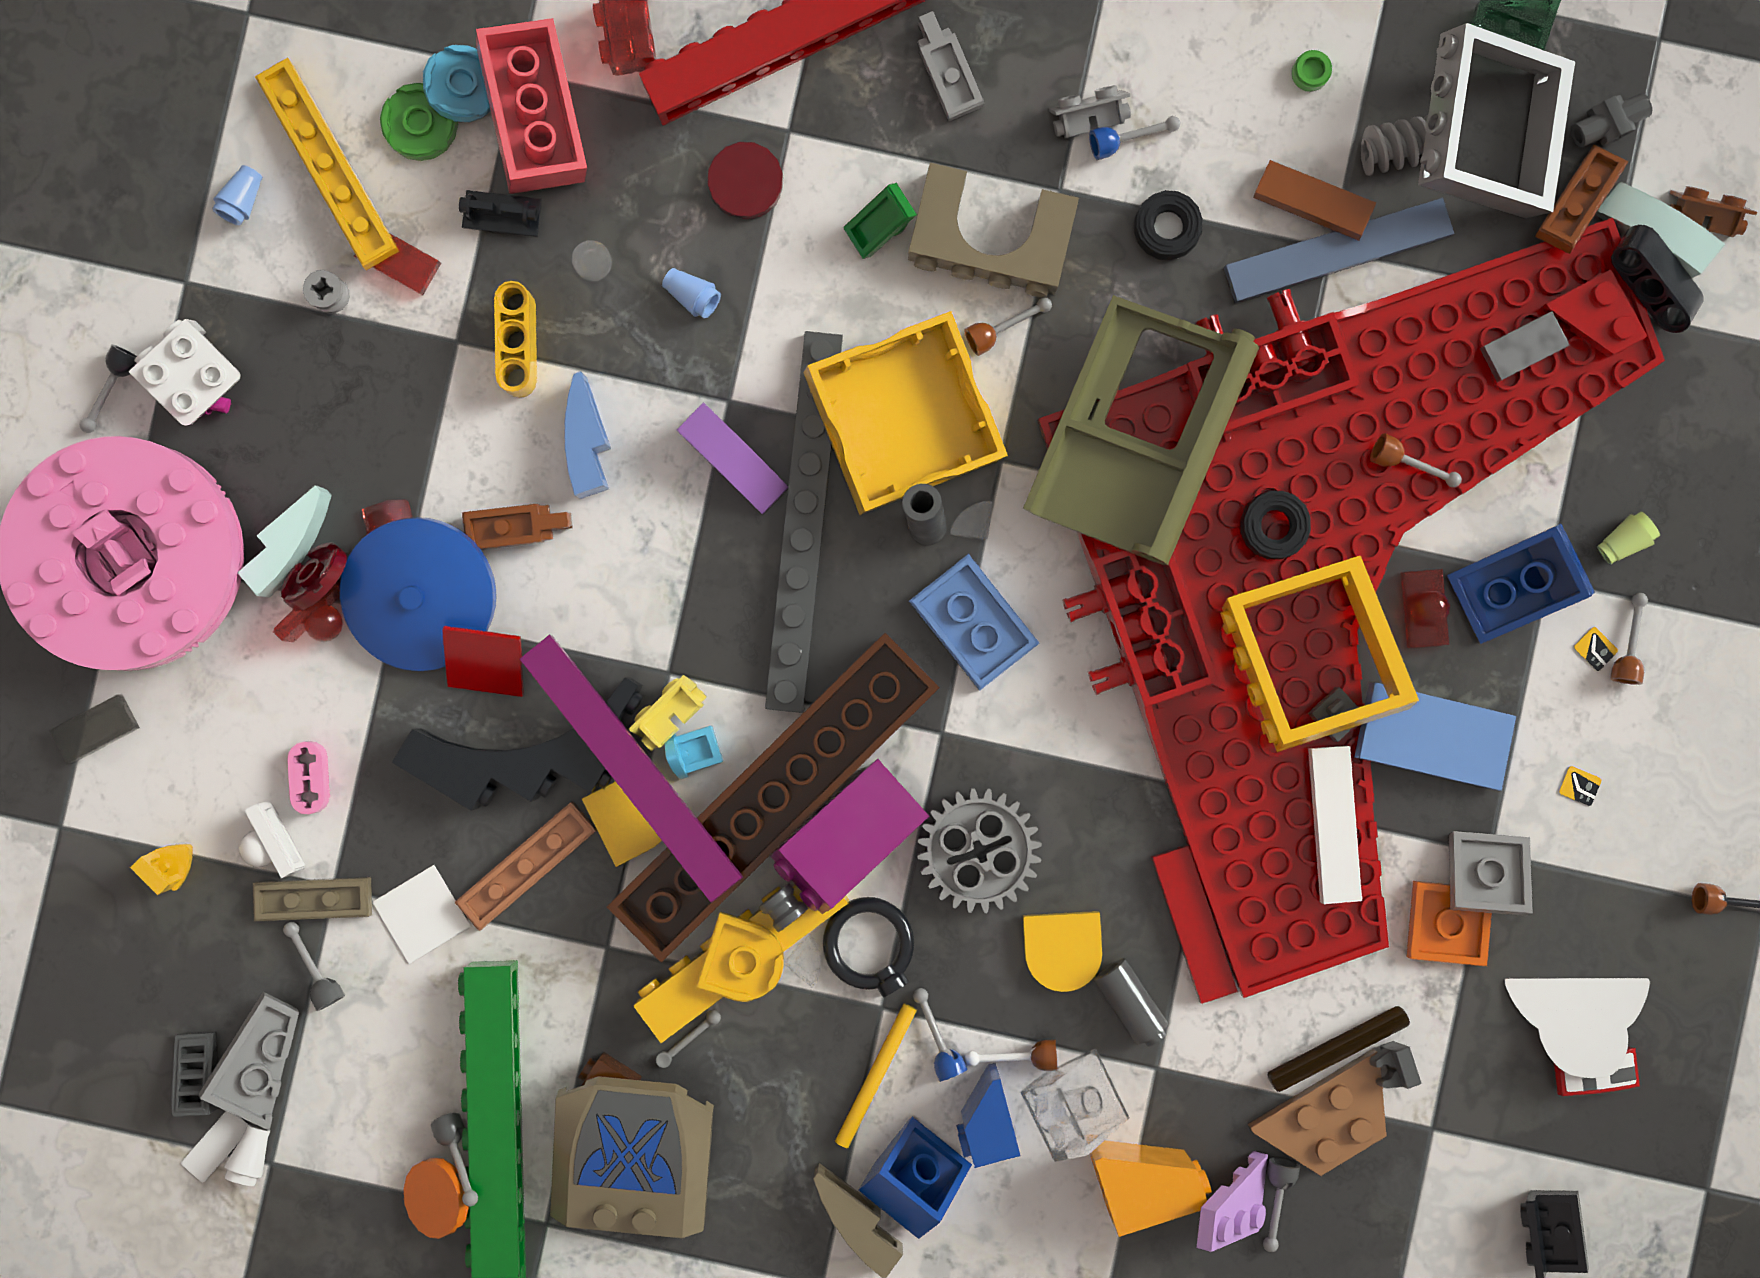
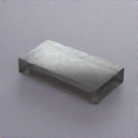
(94, 729)

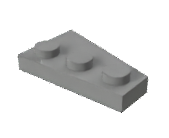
(253, 1064)

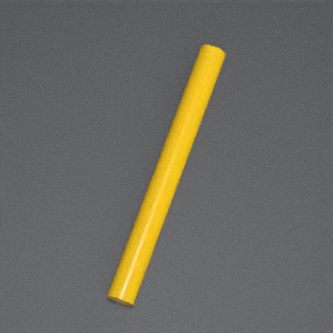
(875, 1076)

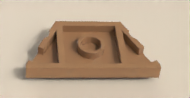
(1329, 1118)

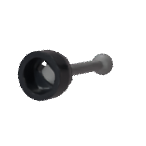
(118, 362)

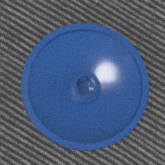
(409, 585)

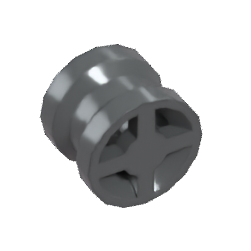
(783, 907)

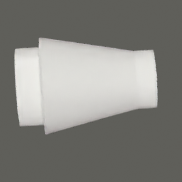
(248, 1157)

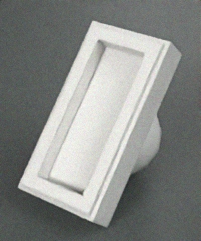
(269, 842)

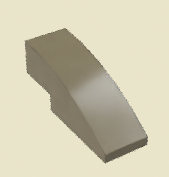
(857, 1222)

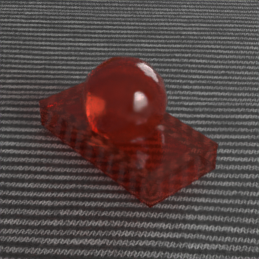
(1425, 608)
(319, 620)

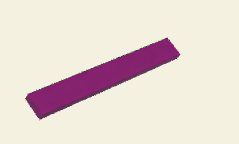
(631, 768)

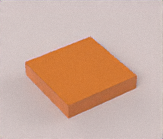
(1445, 933)

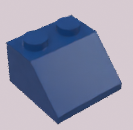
(987, 1124)
(915, 1178)

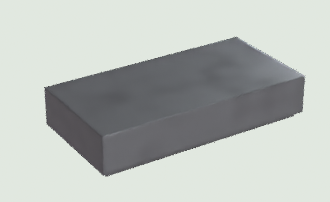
(1524, 346)

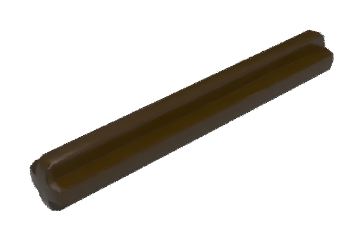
(1338, 1048)

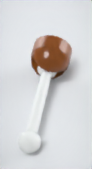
(1042, 1055)

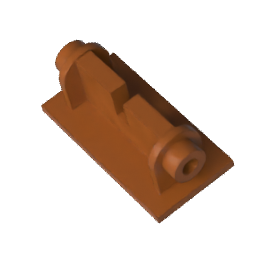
(1725, 215)

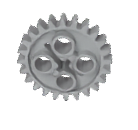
(991, 883)

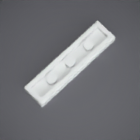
(1335, 824)

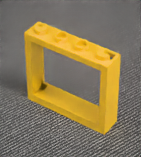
(1375, 631)

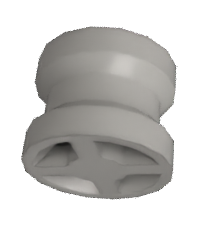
(334, 295)

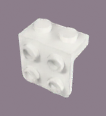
(185, 371)

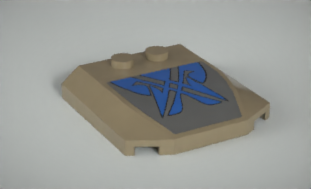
(631, 1158)

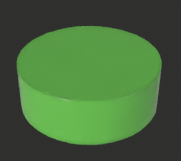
(1311, 70)

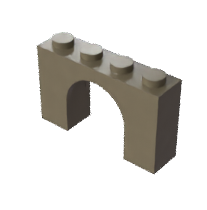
(1032, 266)

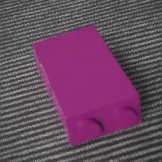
(848, 837)

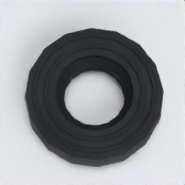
(1178, 204)
(1298, 525)

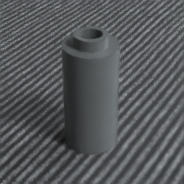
(924, 514)
(1131, 1003)

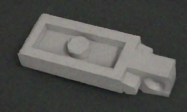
(948, 69)

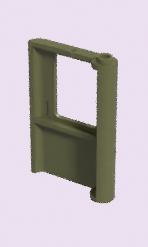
(1120, 484)

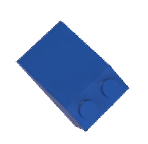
(1521, 584)

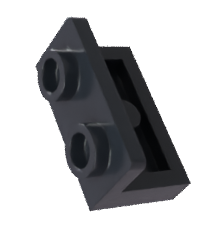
(1554, 1232)

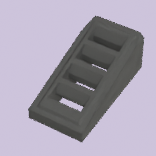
(180, 1088)

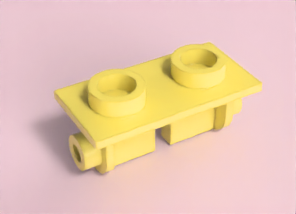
(678, 698)

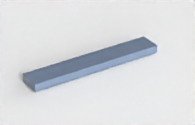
(1337, 251)

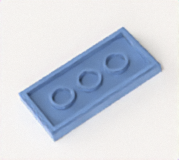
(1440, 740)

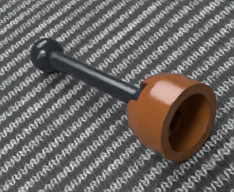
(1712, 899)

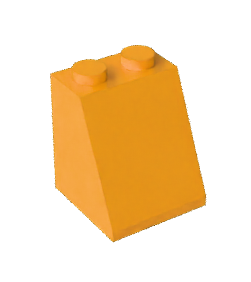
(1148, 1184)

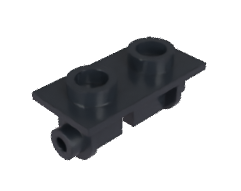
(500, 213)

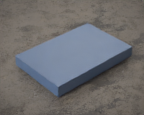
(974, 622)

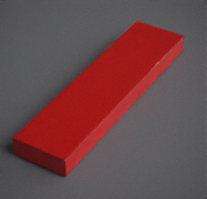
(1194, 924)

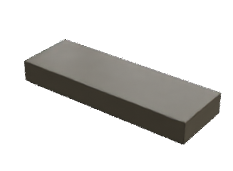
(312, 899)

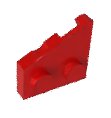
(1600, 314)

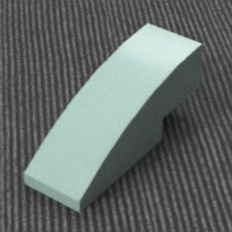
(1685, 238)
(286, 542)

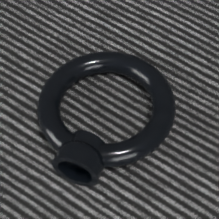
(887, 979)

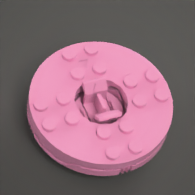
(120, 554)

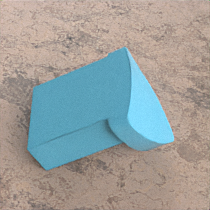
(692, 751)

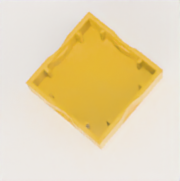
(904, 412)

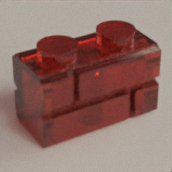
(627, 35)

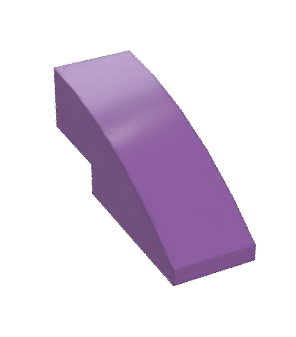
(732, 458)

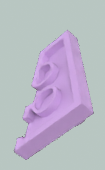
(1236, 1209)

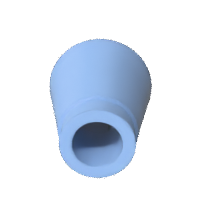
(238, 196)
(692, 292)

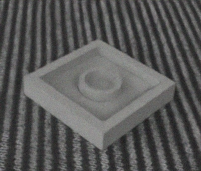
(1490, 873)

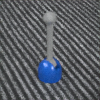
(1106, 141)
(948, 1061)

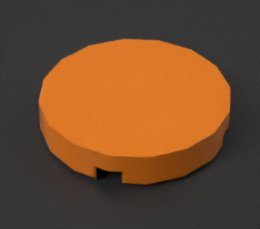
(434, 1198)

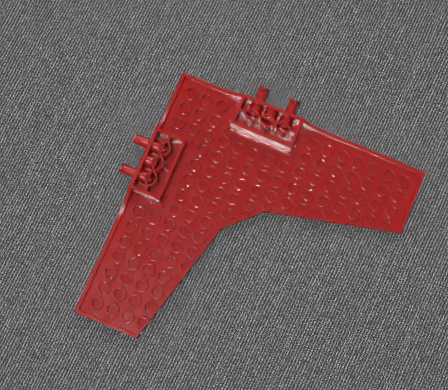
(1309, 429)

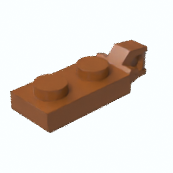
(514, 525)

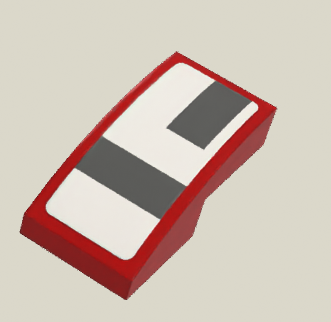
(1624, 1078)

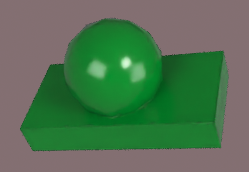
(880, 220)

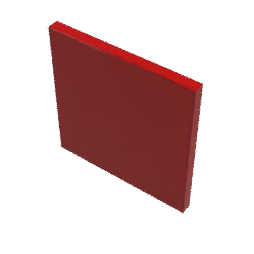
(483, 661)

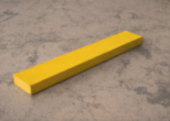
(327, 164)

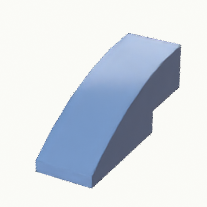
(584, 439)

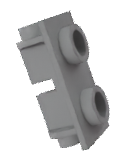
(1075, 113)

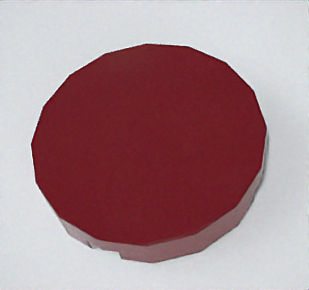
(745, 180)
(313, 580)

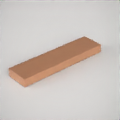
(526, 866)

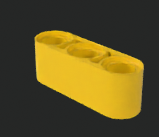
(507, 323)

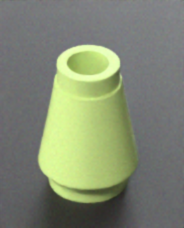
(1629, 538)

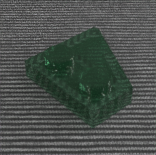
(1518, 19)

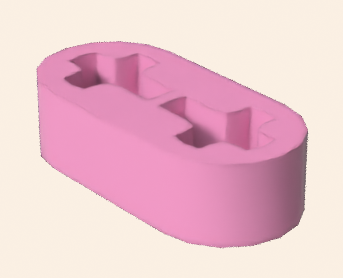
(299, 777)

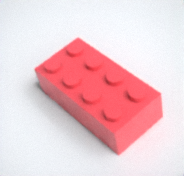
(531, 105)

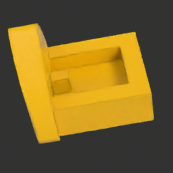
(165, 867)

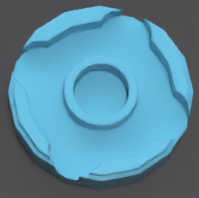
(456, 84)

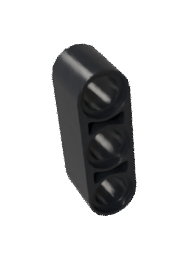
(1657, 278)

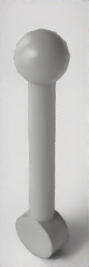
(665, 1057)

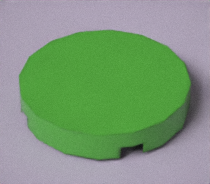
(428, 132)

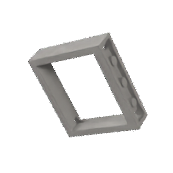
(1544, 127)

